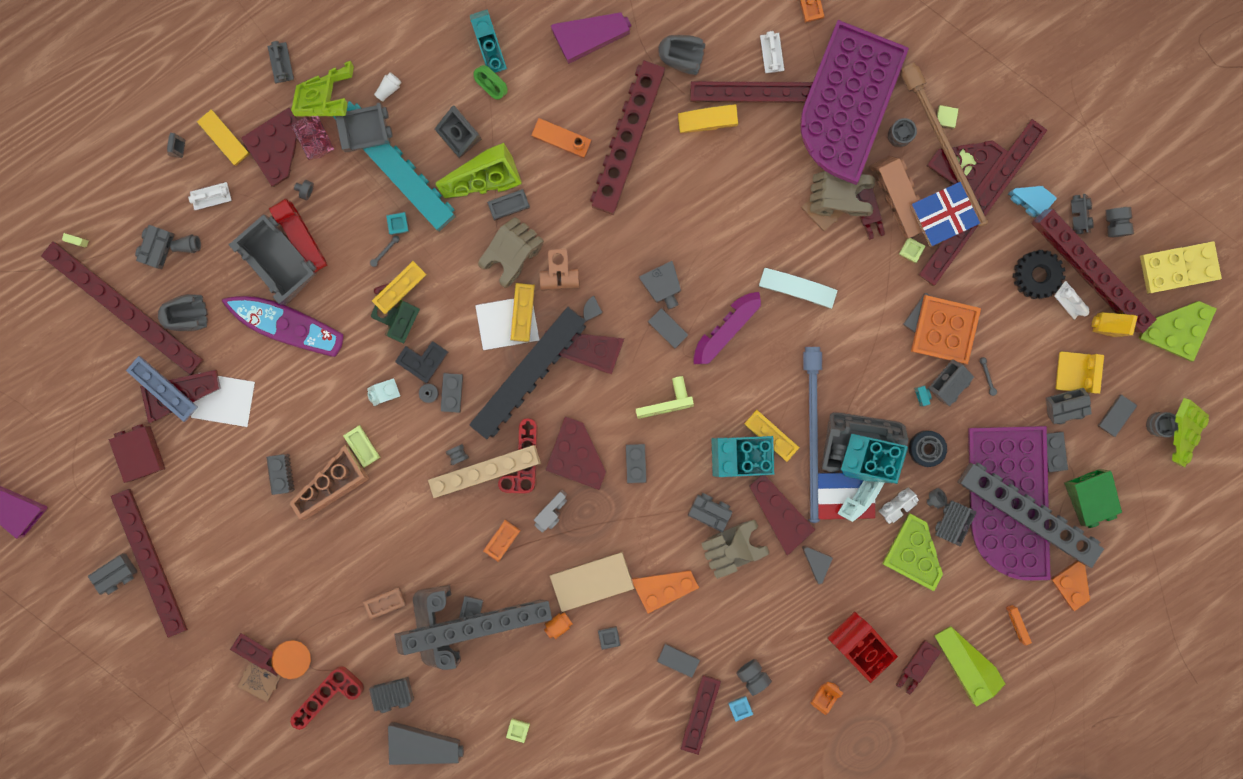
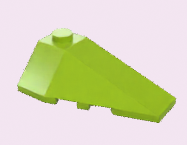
(485, 172)
(974, 671)

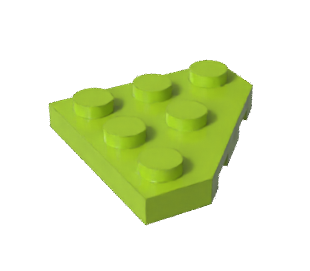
(1181, 330)
(1190, 421)
(915, 553)

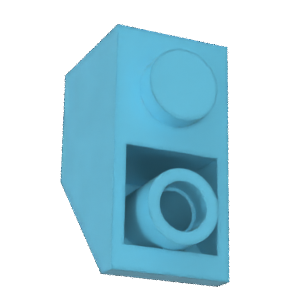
(1033, 199)

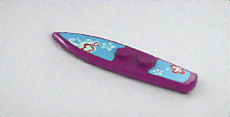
(285, 324)

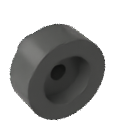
(304, 189)
(433, 393)
(937, 498)

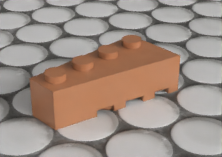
(899, 192)
(337, 479)

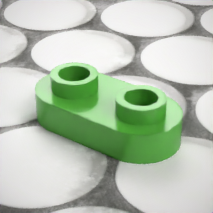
(490, 82)

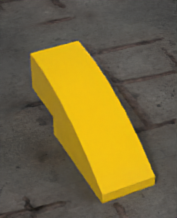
(708, 119)

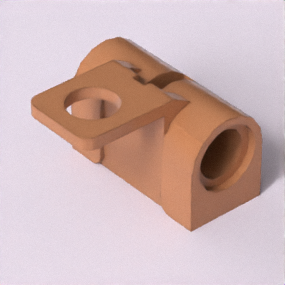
(558, 276)

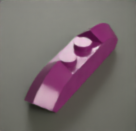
(744, 309)

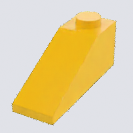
(1114, 324)

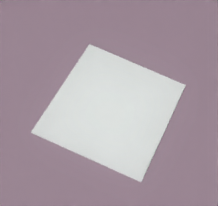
(496, 324)
(228, 404)

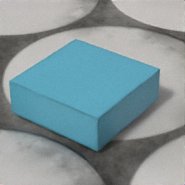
(740, 708)

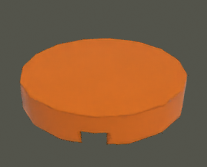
(291, 659)

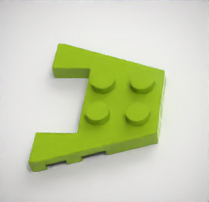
(314, 95)

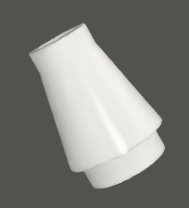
(388, 86)

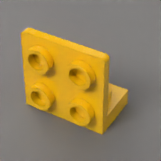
(1079, 371)

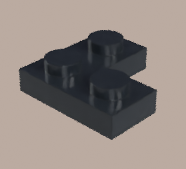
(424, 365)

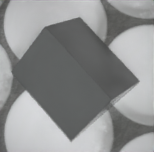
(457, 132)

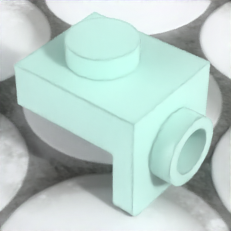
(383, 392)

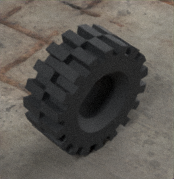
(1024, 276)

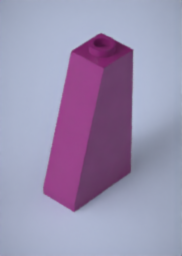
(589, 34)
(18, 512)

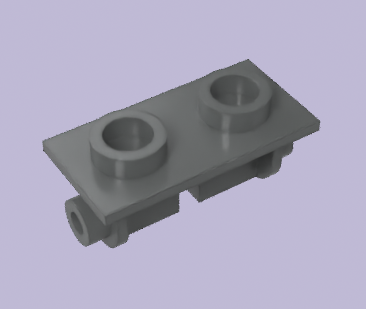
(280, 62)
(1082, 206)

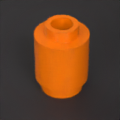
(558, 625)

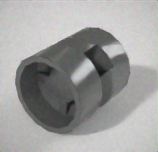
(902, 132)
(1119, 222)
(1162, 424)
(755, 679)

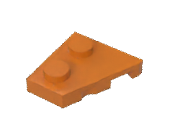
(1073, 585)

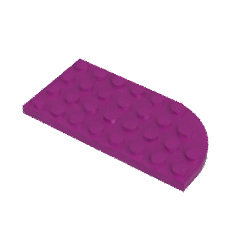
(849, 99)
(1021, 460)

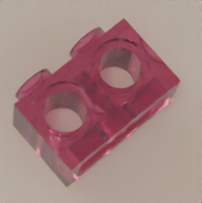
(312, 137)

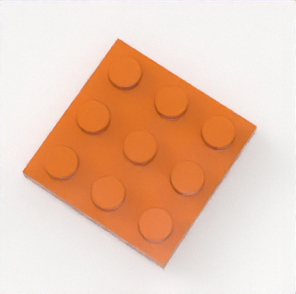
(946, 329)

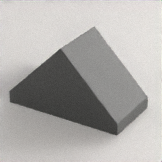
(818, 563)

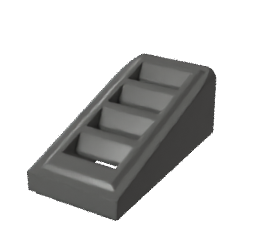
(175, 146)

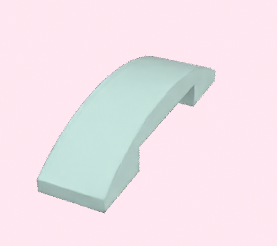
(798, 287)
(862, 500)

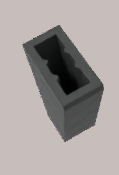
(420, 746)

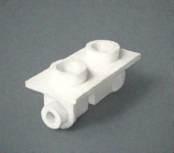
(772, 52)
(210, 196)
(1071, 301)
(892, 510)

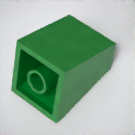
(1094, 497)

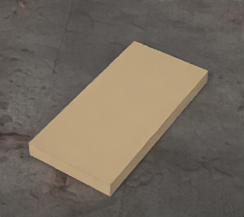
(592, 581)

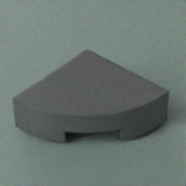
(591, 309)

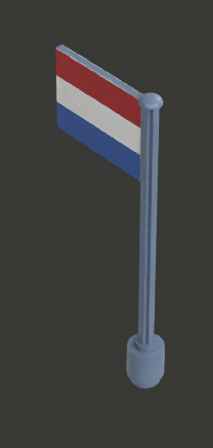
(827, 490)

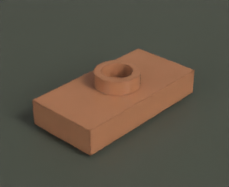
(384, 603)

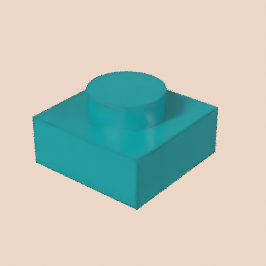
(397, 223)
(923, 395)

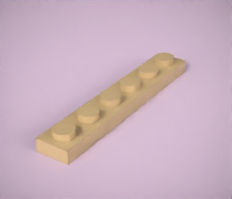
(484, 471)

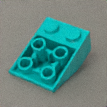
(742, 456)
(873, 460)

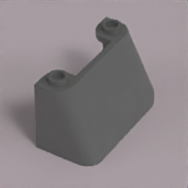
(274, 259)
(843, 425)
(425, 605)

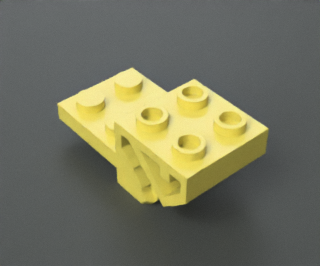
(1180, 267)

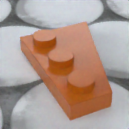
(663, 589)

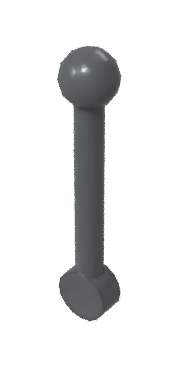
(374, 262)
(992, 391)

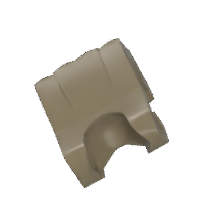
(837, 194)
(511, 248)
(732, 549)

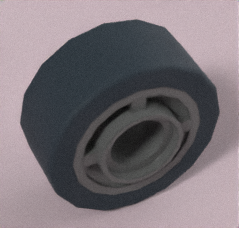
(938, 452)

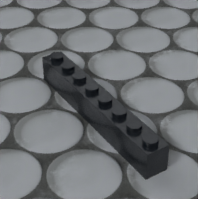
(527, 372)

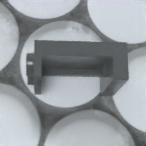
(364, 128)

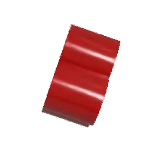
(862, 646)

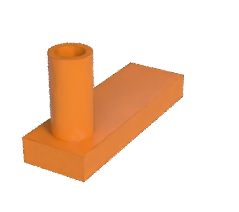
(561, 138)

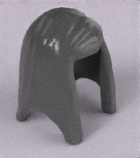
(682, 52)
(184, 313)

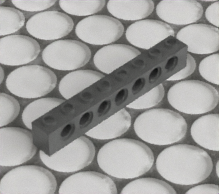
(1087, 555)
(472, 627)

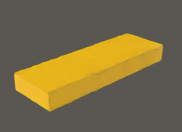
(223, 137)
(399, 287)
(522, 312)
(763, 427)

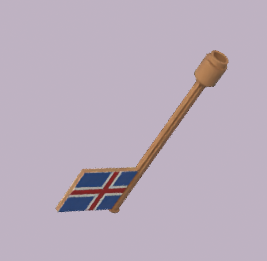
(951, 208)

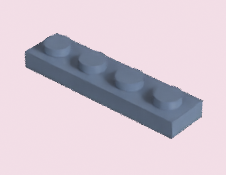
(162, 388)

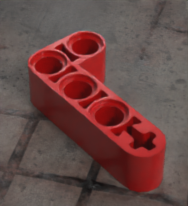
(297, 232)
(522, 474)
(322, 699)

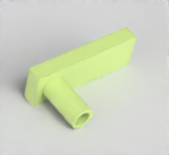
(682, 401)

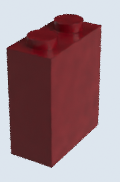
(136, 453)

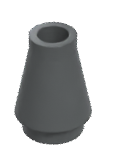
(187, 244)

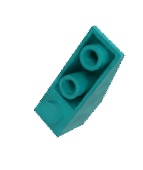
(488, 41)

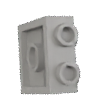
(549, 514)

